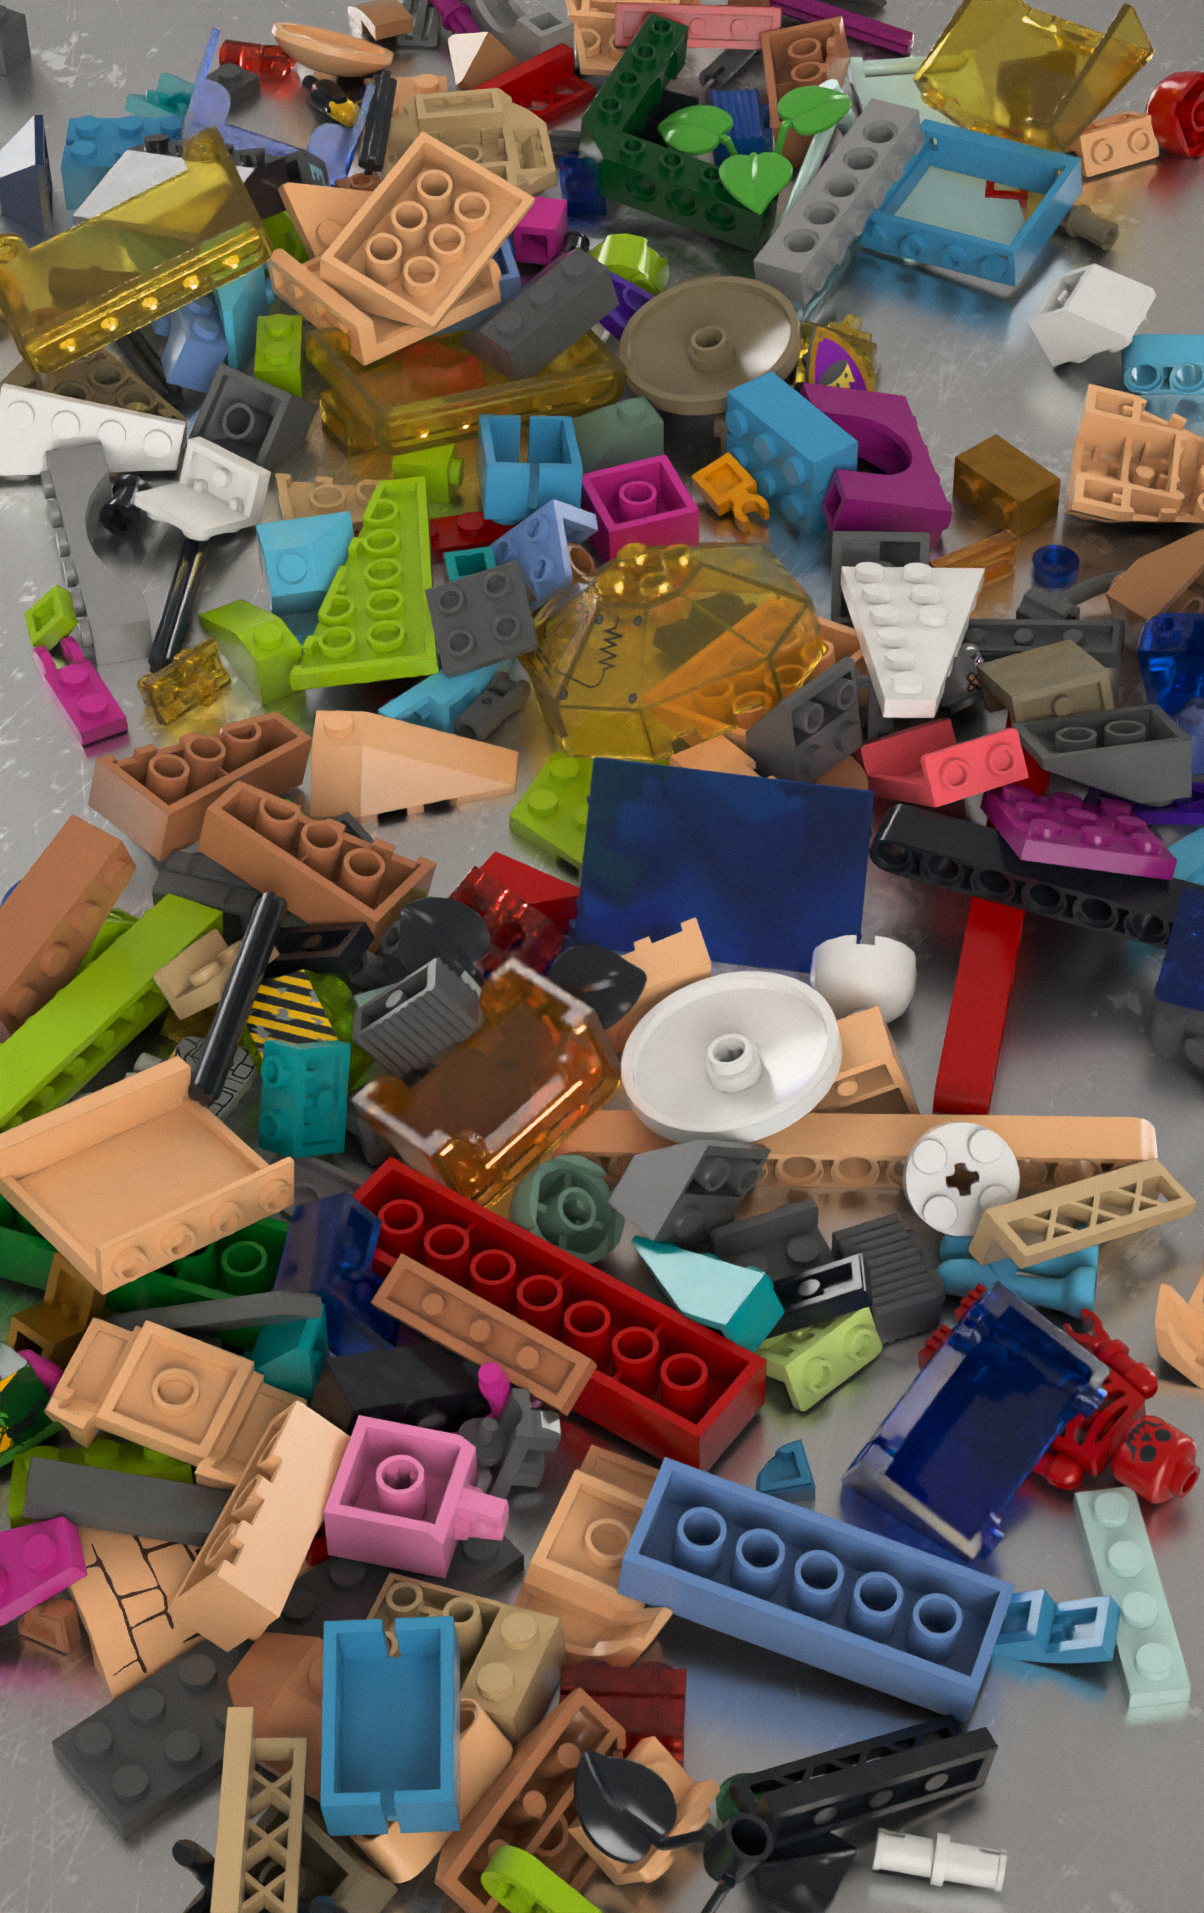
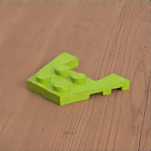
(556, 808)

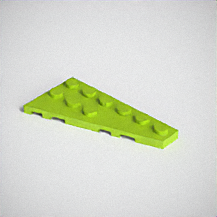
(377, 607)

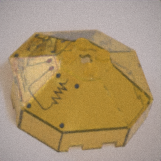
(670, 647)

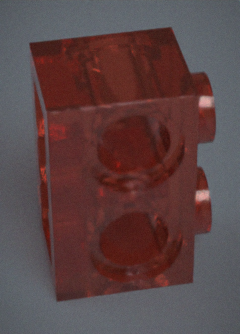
(508, 921)

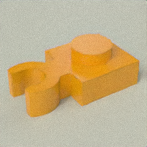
(730, 487)

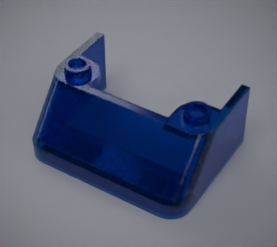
(210, 105)

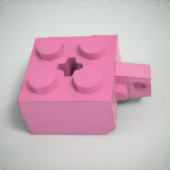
(408, 1498)

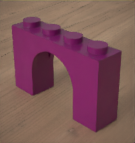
(889, 438)

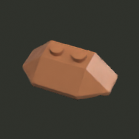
(285, 1687)
(531, 1804)

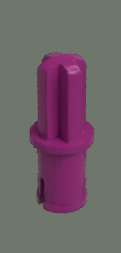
(455, 16)

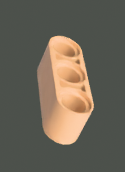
(482, 1759)

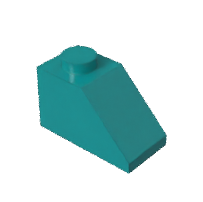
(292, 1355)

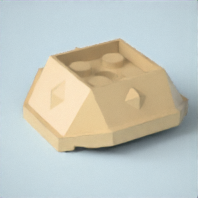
(482, 128)

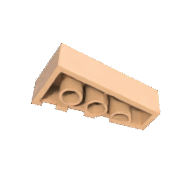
(263, 1530)

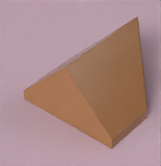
(478, 58)

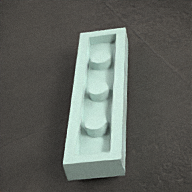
(1126, 1569)

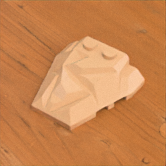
(1133, 464)

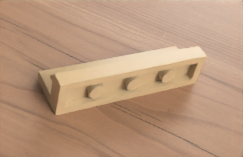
(1109, 1203)
(239, 1807)

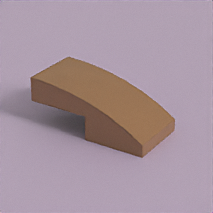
(381, 18)

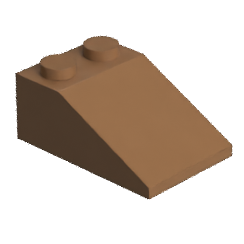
(1158, 584)

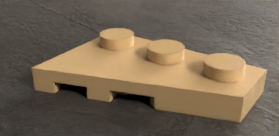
(323, 497)

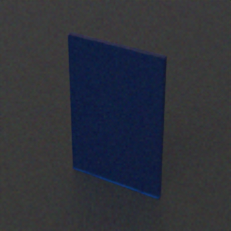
(749, 856)

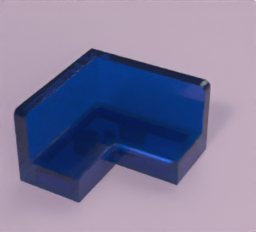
(332, 1256)

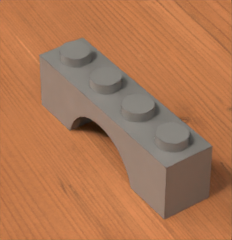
(522, 33)

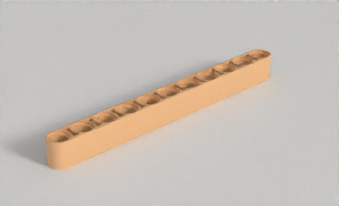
(872, 1148)

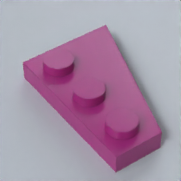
(38, 1564)

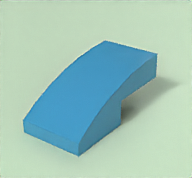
(1058, 1632)

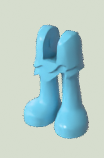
(1067, 1290)

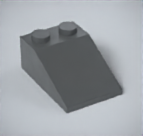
(1120, 751)

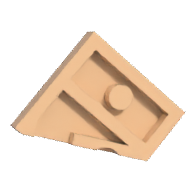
(320, 212)

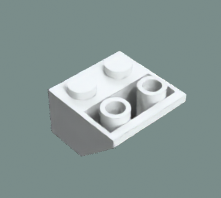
(1089, 314)

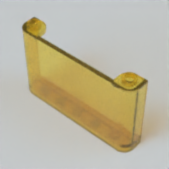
(132, 260)
(438, 387)

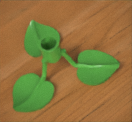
(754, 177)

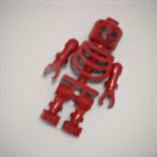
(1143, 1449)

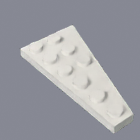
(910, 629)

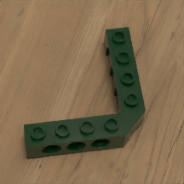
(648, 173)

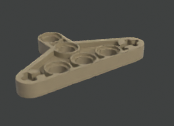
(80, 381)

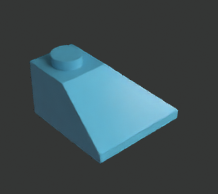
(302, 559)

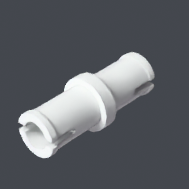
(940, 1859)

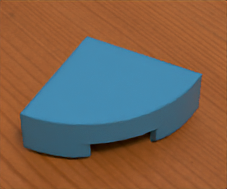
(787, 1474)

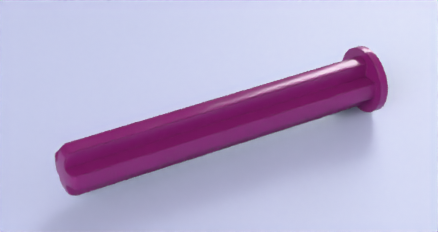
(855, 25)

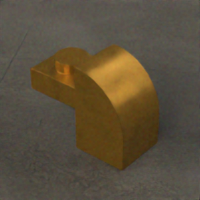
(62, 1318)

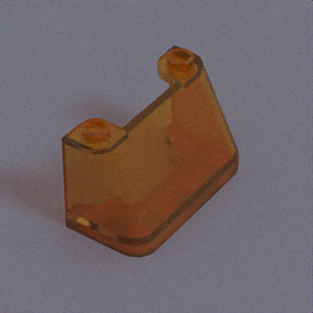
(501, 1093)

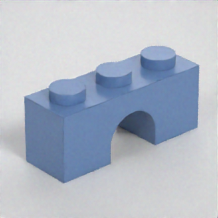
(194, 343)

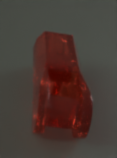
(260, 59)

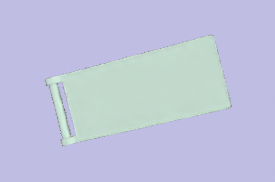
(941, 196)

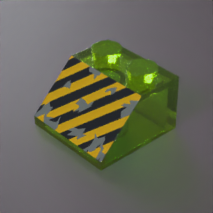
(304, 1010)

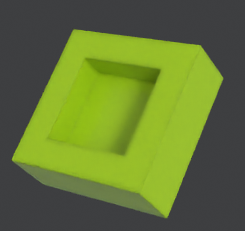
(51, 618)

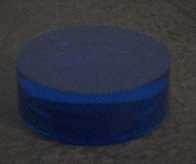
(1055, 566)

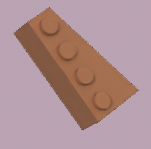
(801, 58)
(165, 792)
(56, 917)

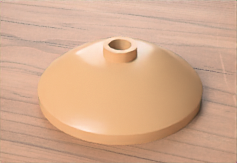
(330, 52)

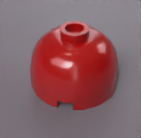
(1179, 113)

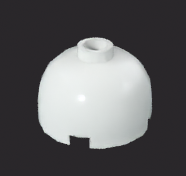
(864, 975)

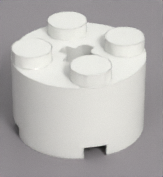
(934, 1159)

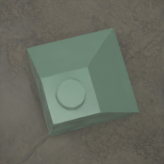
(619, 434)

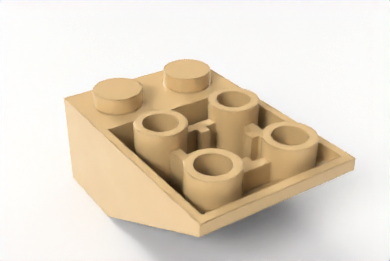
(506, 1651)

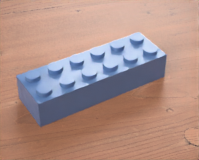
(815, 1589)

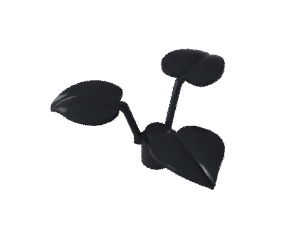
(460, 936)
(632, 1807)

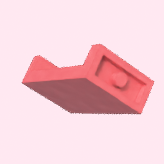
(932, 770)

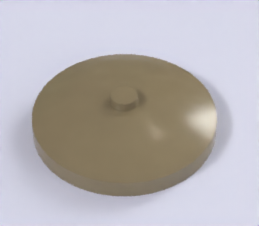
(708, 340)

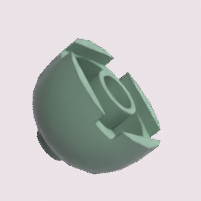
(568, 1207)

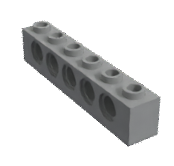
(839, 200)

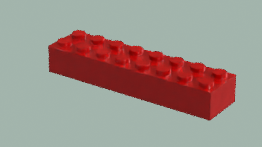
(657, 1371)

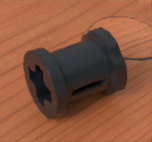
(117, 511)

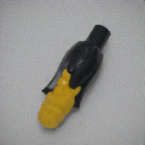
(329, 99)

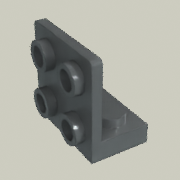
(483, 618)

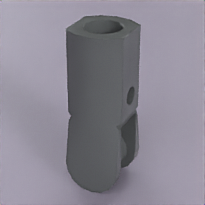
(492, 707)

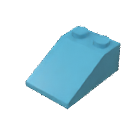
(238, 309)

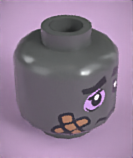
(963, 685)

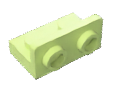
(821, 1355)

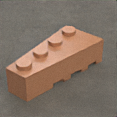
(311, 861)

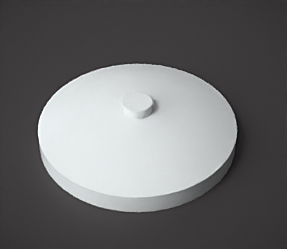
(732, 1058)

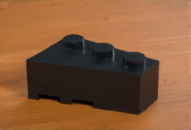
(401, 1385)

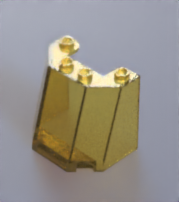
(1028, 71)

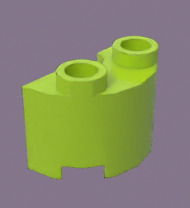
(634, 261)

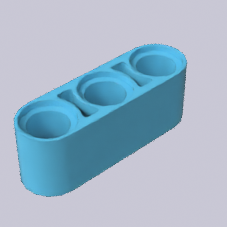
(1164, 364)

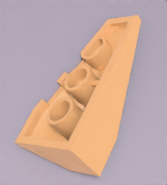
(386, 765)

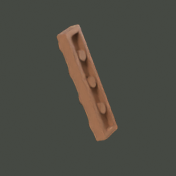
(484, 1333)

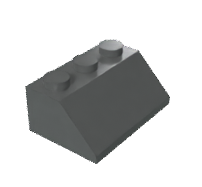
(544, 316)

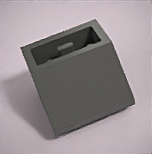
(809, 728)
(687, 1188)

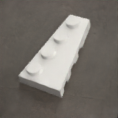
(47, 422)

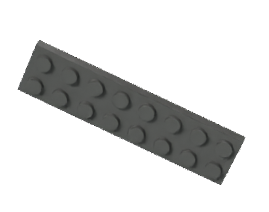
(171, 1728)

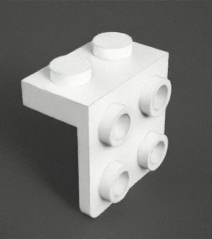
(214, 493)

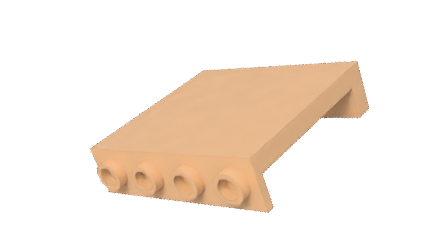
(369, 334)
(137, 1177)

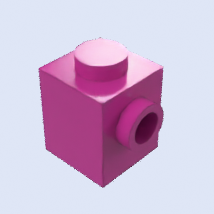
(541, 231)

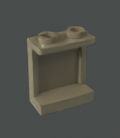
(1046, 683)

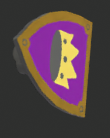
(833, 363)

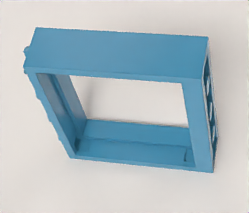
(986, 159)

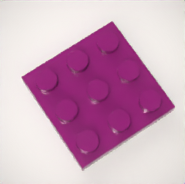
(1077, 832)

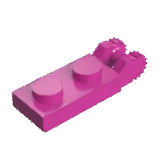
(80, 694)

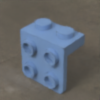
(542, 546)

